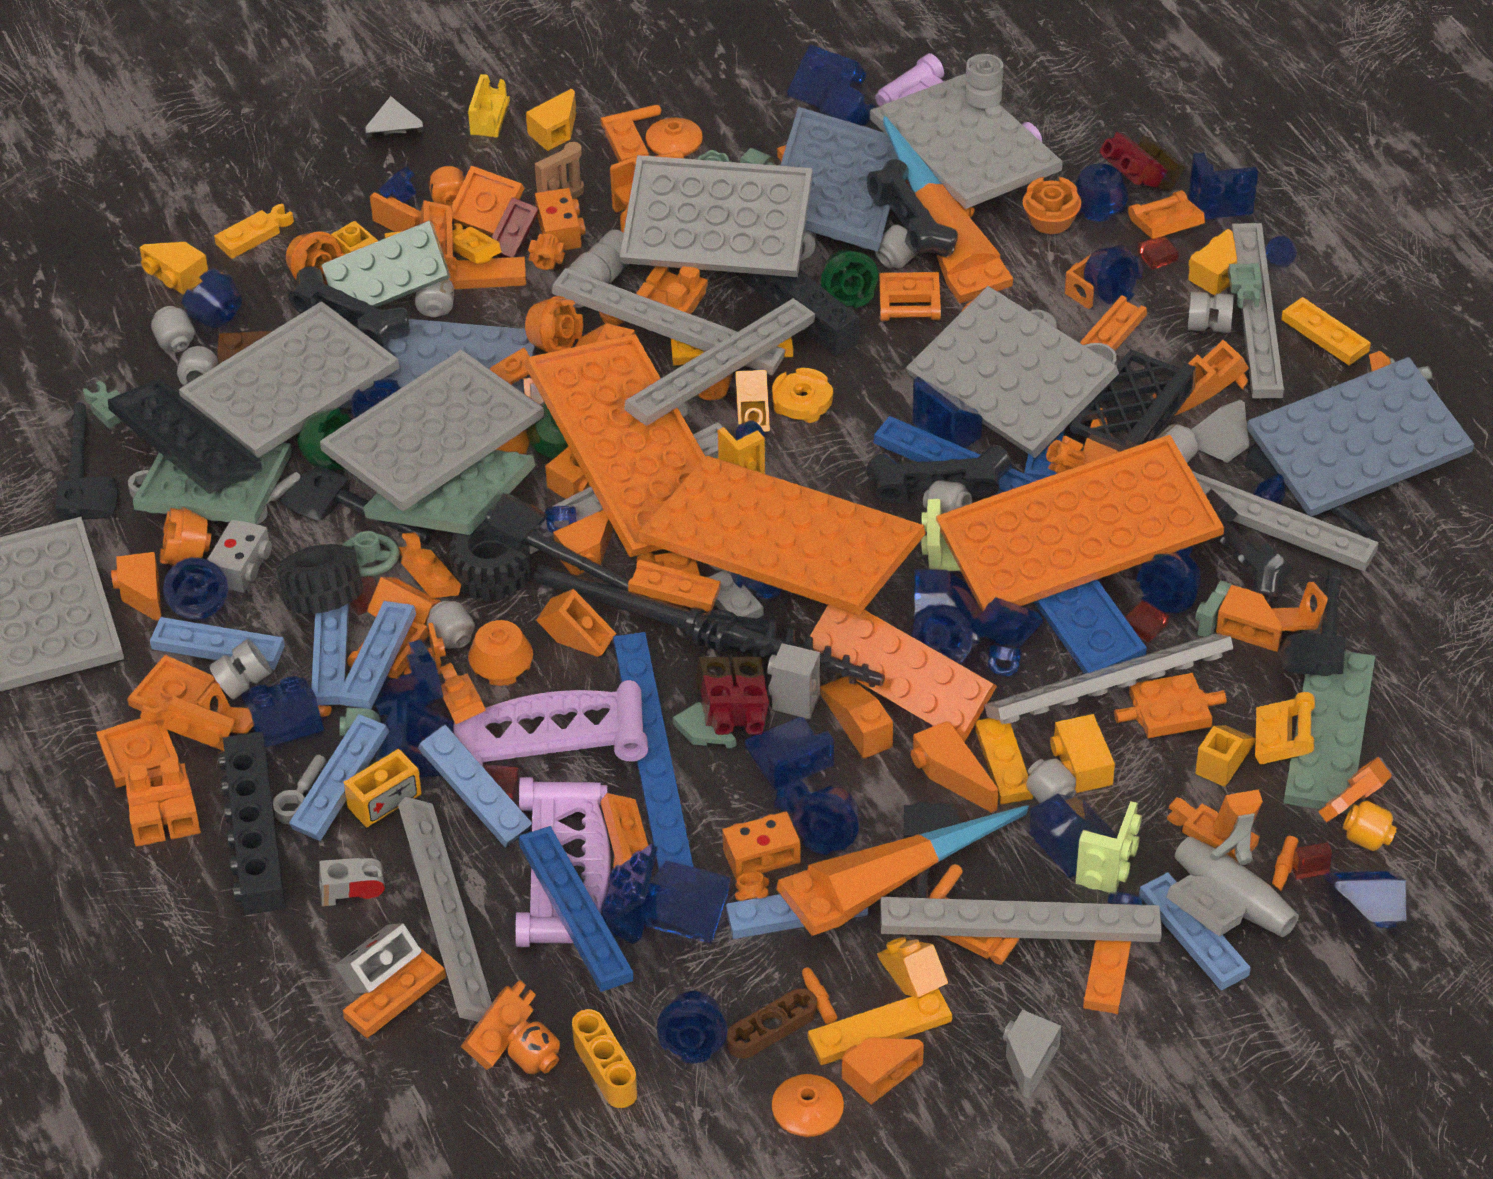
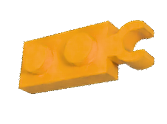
(253, 231)
(474, 244)

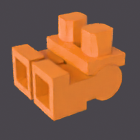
(677, 291)
(160, 799)

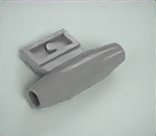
(1224, 892)

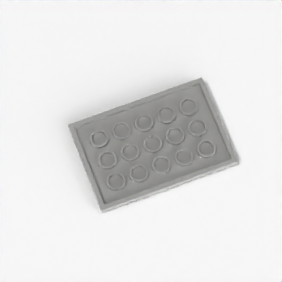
(968, 147)
(717, 215)
(1014, 370)
(288, 376)
(431, 430)
(52, 606)

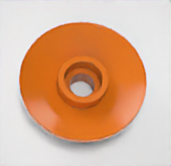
(674, 135)
(811, 1116)

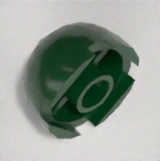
(317, 428)

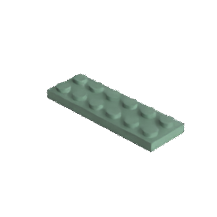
(1336, 731)

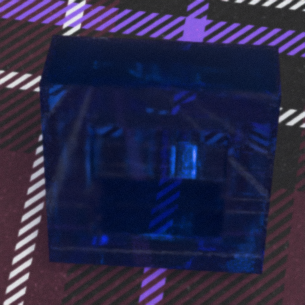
(399, 185)

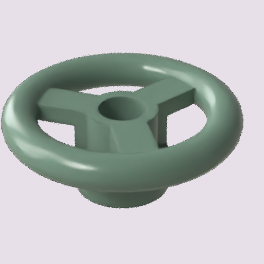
(368, 550)

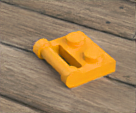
(1275, 729)

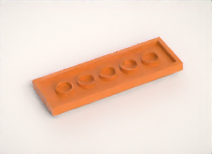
(913, 672)

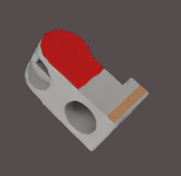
(350, 879)

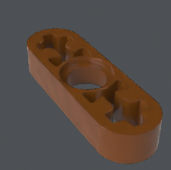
(777, 1009)

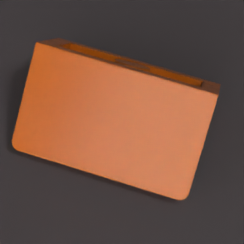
(394, 213)
(398, 591)

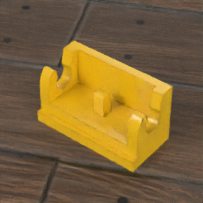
(488, 108)

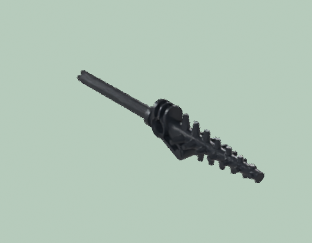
(714, 629)

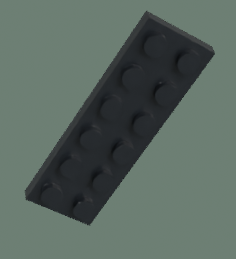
(185, 436)

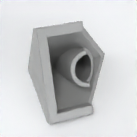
(393, 119)
(1224, 432)

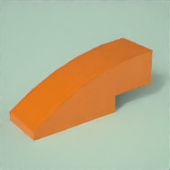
(1213, 374)

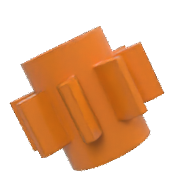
(546, 251)
(1065, 454)

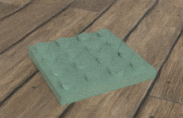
(463, 500)
(243, 501)

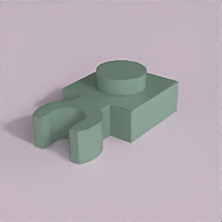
(1246, 282)
(99, 404)
(1208, 612)

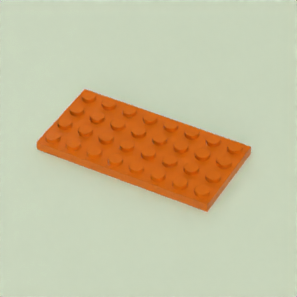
(624, 461)
(1080, 524)
(782, 534)

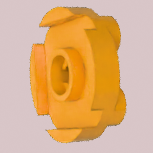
(806, 407)

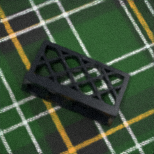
(1155, 412)

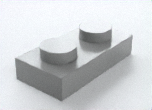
(736, 599)

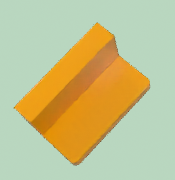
(745, 452)

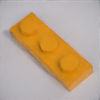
(1325, 331)
(1003, 760)

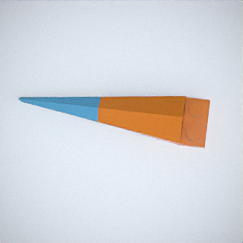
(974, 260)
(848, 884)

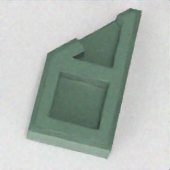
(692, 725)

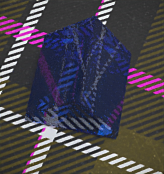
(1271, 489)

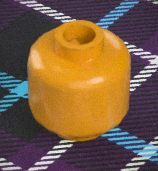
(1369, 826)

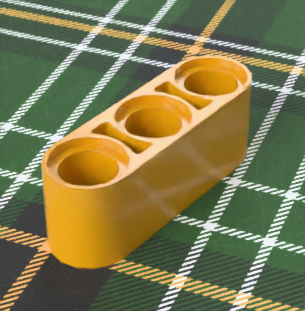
(605, 1072)

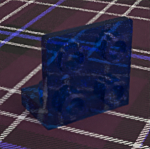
(819, 70)
(1223, 191)
(1000, 619)
(420, 685)
(283, 710)
(791, 751)
(627, 894)

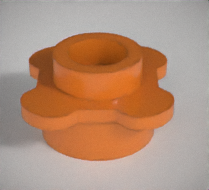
(751, 886)

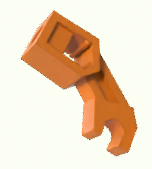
(1362, 784)

